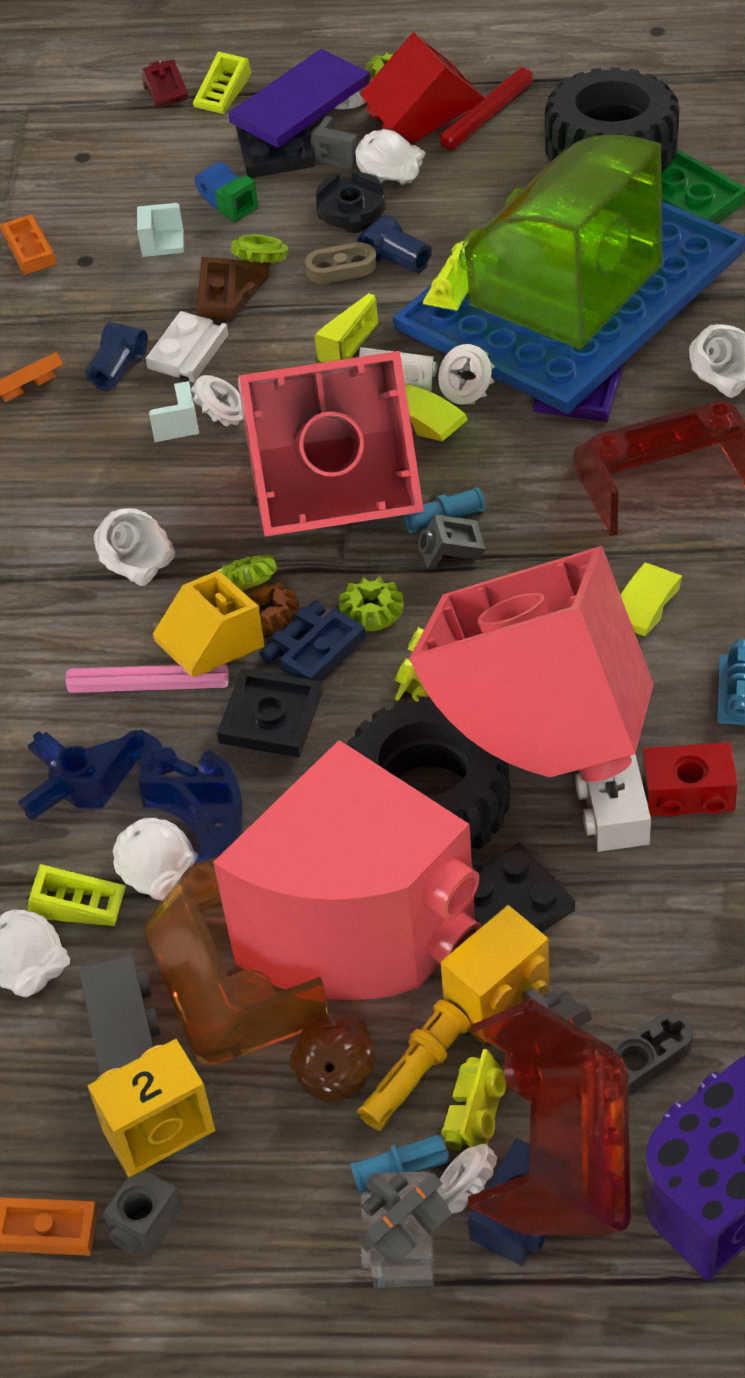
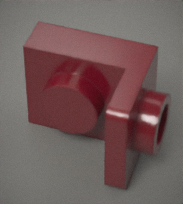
(164, 83)

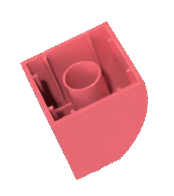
(330, 443)
(541, 668)
(349, 883)

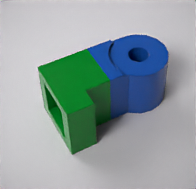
(224, 188)

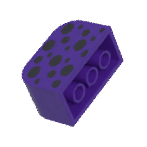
(699, 1173)

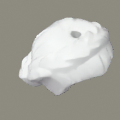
(389, 157)
(720, 358)
(138, 546)
(152, 856)
(29, 952)

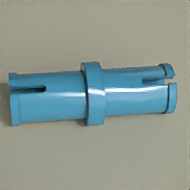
(453, 506)

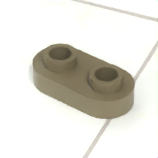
(340, 263)

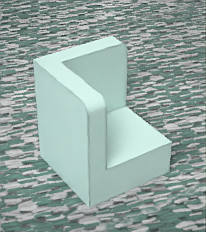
(160, 229)
(175, 420)

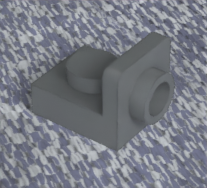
(334, 146)
(452, 538)

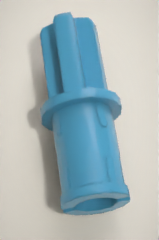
(409, 1158)

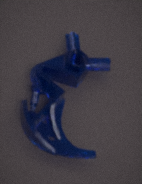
(94, 773)

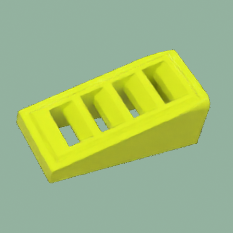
(221, 65)
(347, 331)
(64, 882)

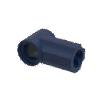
(396, 246)
(118, 348)

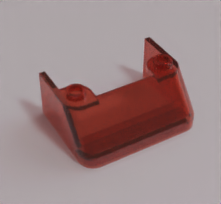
(655, 441)
(576, 1127)

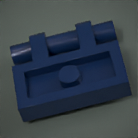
(321, 649)

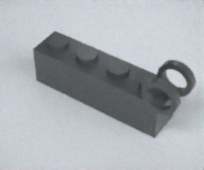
(119, 1017)

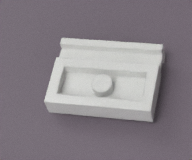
(186, 346)

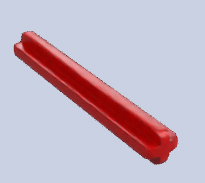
(487, 108)

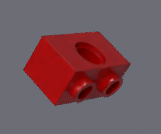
(705, 766)

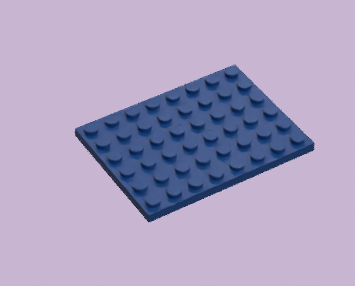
(561, 374)

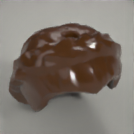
(336, 1042)

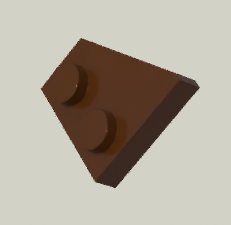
(228, 285)

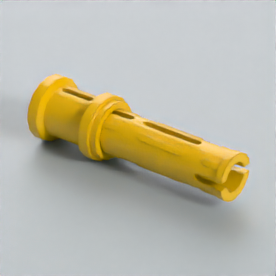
(425, 1049)

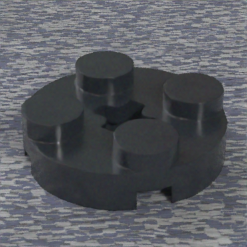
(337, 206)

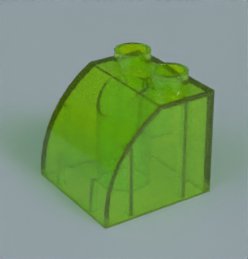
(572, 240)

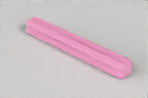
(142, 678)

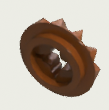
(284, 606)

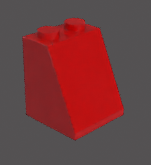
(418, 91)

